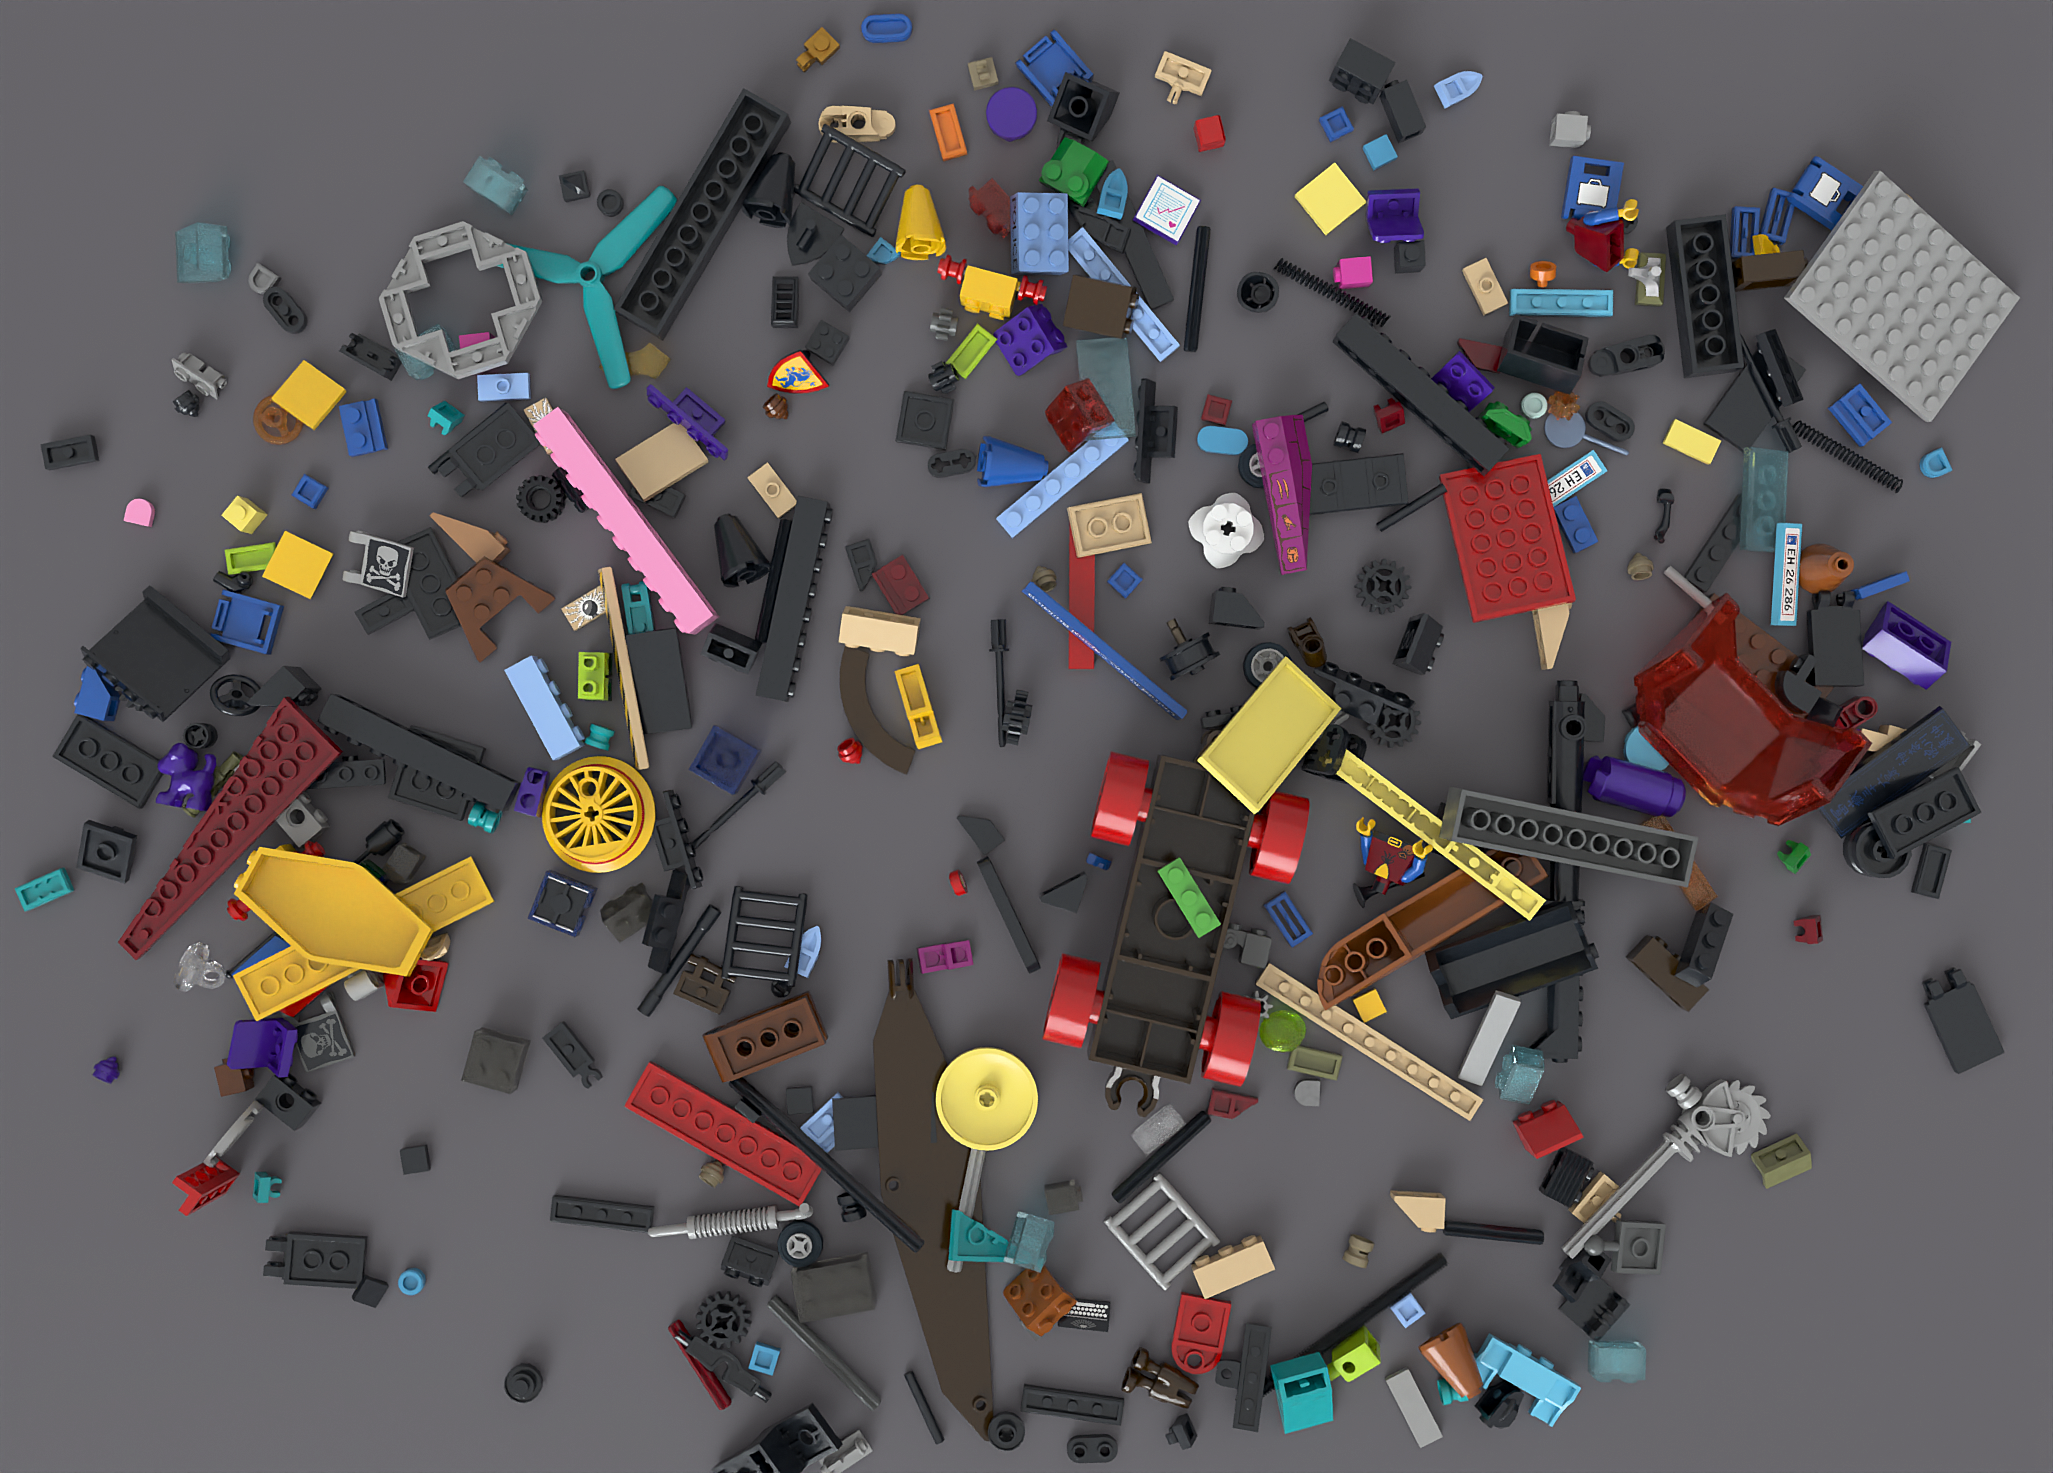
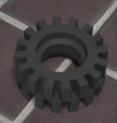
(525, 499)

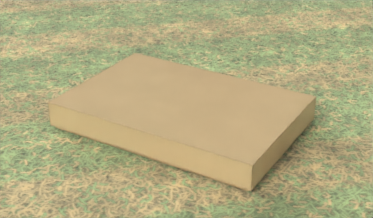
(661, 461)
(1109, 525)

